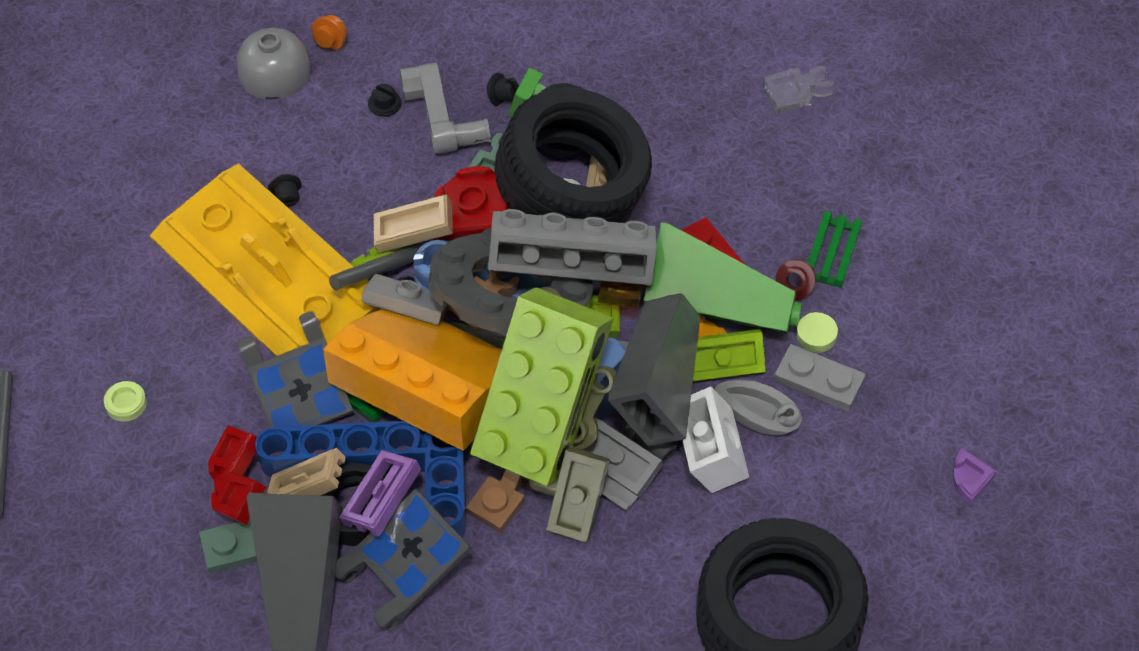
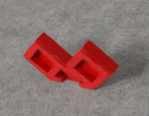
(227, 468)

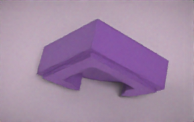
(971, 475)

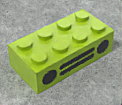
(541, 385)

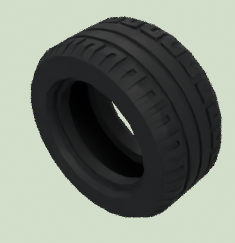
(582, 121)
(782, 548)

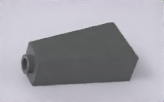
(658, 370)
(296, 565)

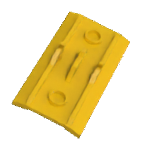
(260, 261)

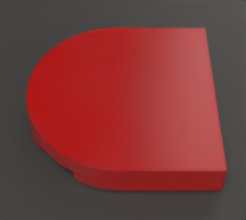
(473, 201)

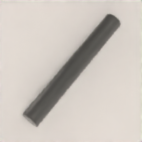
(376, 266)

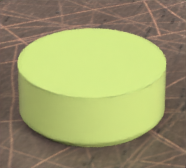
(816, 332)
(125, 401)

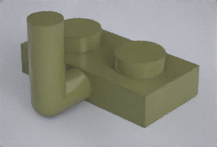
(575, 493)

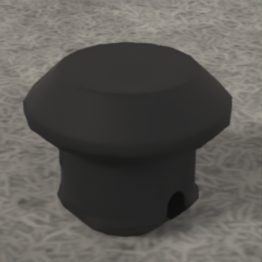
(501, 88)
(384, 100)
(286, 188)

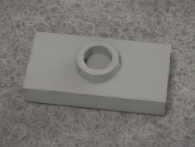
(403, 298)

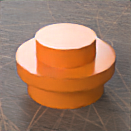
(329, 32)

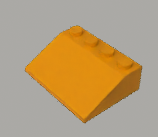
(415, 372)

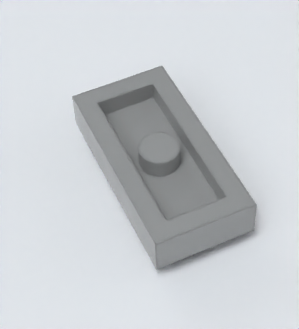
(819, 377)

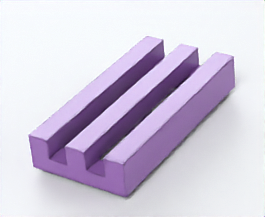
(386, 493)

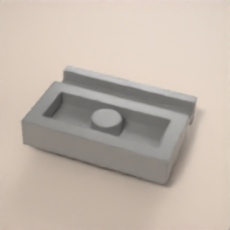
(629, 468)

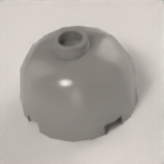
(273, 63)

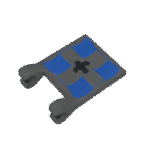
(296, 384)
(407, 557)

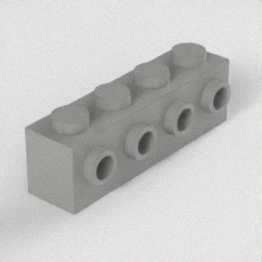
(572, 247)

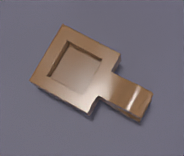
(498, 501)

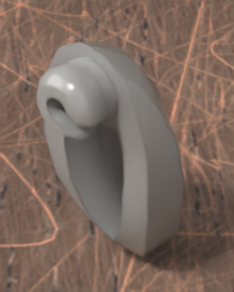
(760, 407)

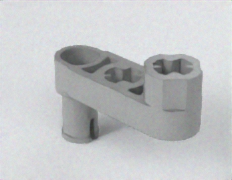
(425, 83)

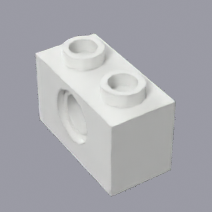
(713, 442)

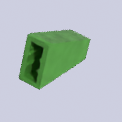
(719, 284)

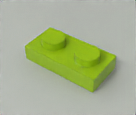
(729, 355)

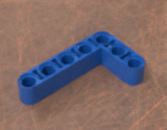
(436, 462)

